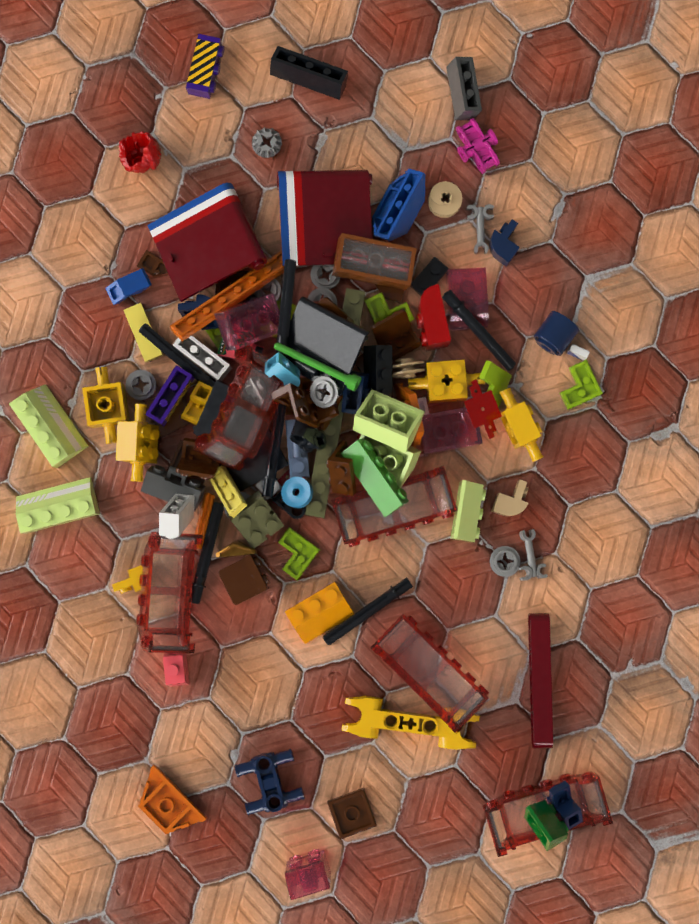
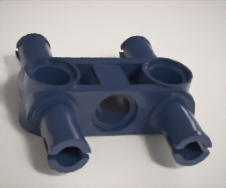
(269, 782)

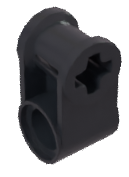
(307, 437)
(284, 506)

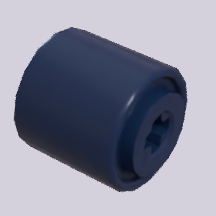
(556, 333)

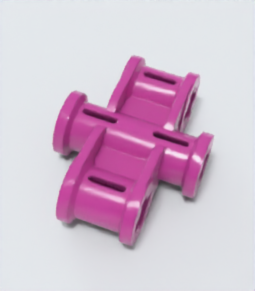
(477, 145)

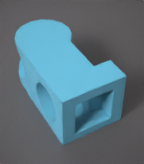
(283, 369)

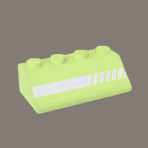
(49, 425)
(56, 506)

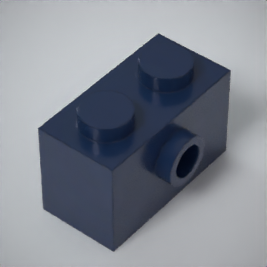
(353, 400)

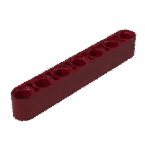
(540, 680)

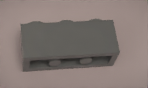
(464, 88)

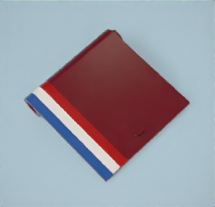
(320, 208)
(207, 240)

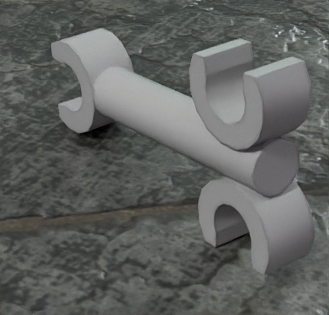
(480, 214)
(532, 569)

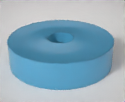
(304, 496)

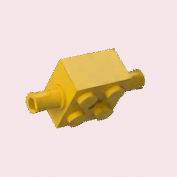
(436, 389)
(97, 396)
(520, 425)
(137, 442)

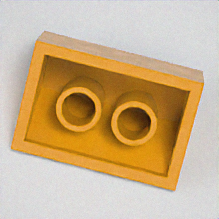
(319, 612)

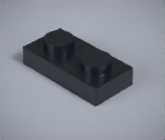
(429, 276)

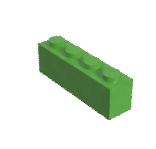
(375, 477)

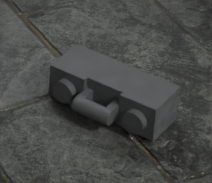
(165, 485)

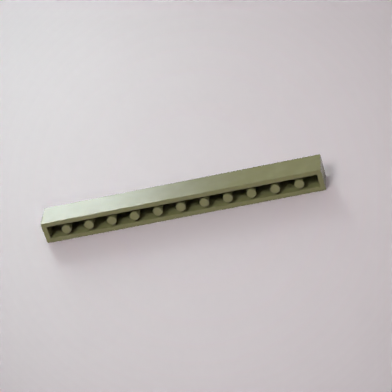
(317, 507)

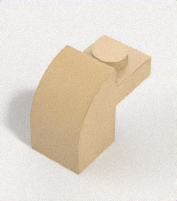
(511, 506)

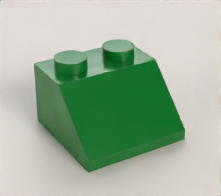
(545, 824)

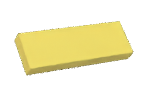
(137, 317)
(228, 492)

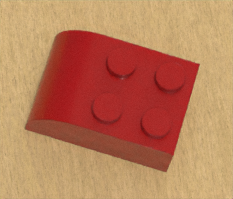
(432, 320)

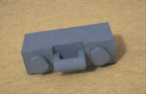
(297, 457)

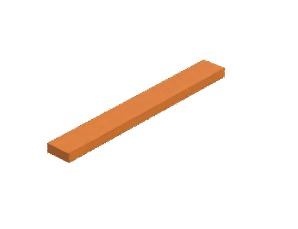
(228, 298)

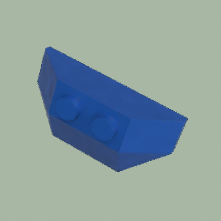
(399, 206)

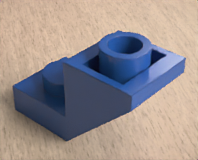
(128, 285)

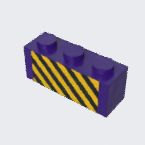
(205, 66)
(170, 395)

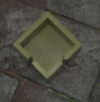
(257, 520)

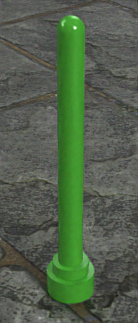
(351, 381)

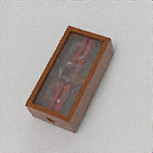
(374, 261)

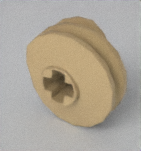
(446, 190)
(406, 368)

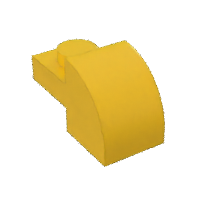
(197, 403)
(125, 585)

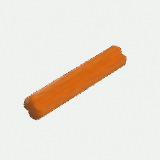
(204, 516)

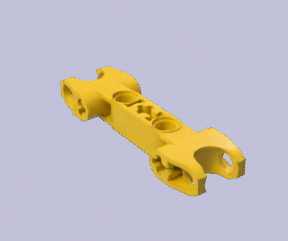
(375, 717)

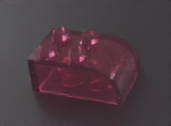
(470, 287)
(248, 322)
(449, 432)
(307, 874)

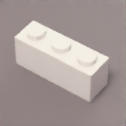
(203, 357)
(176, 515)

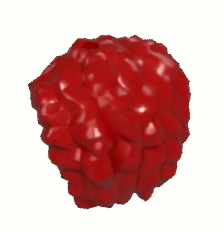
(139, 152)

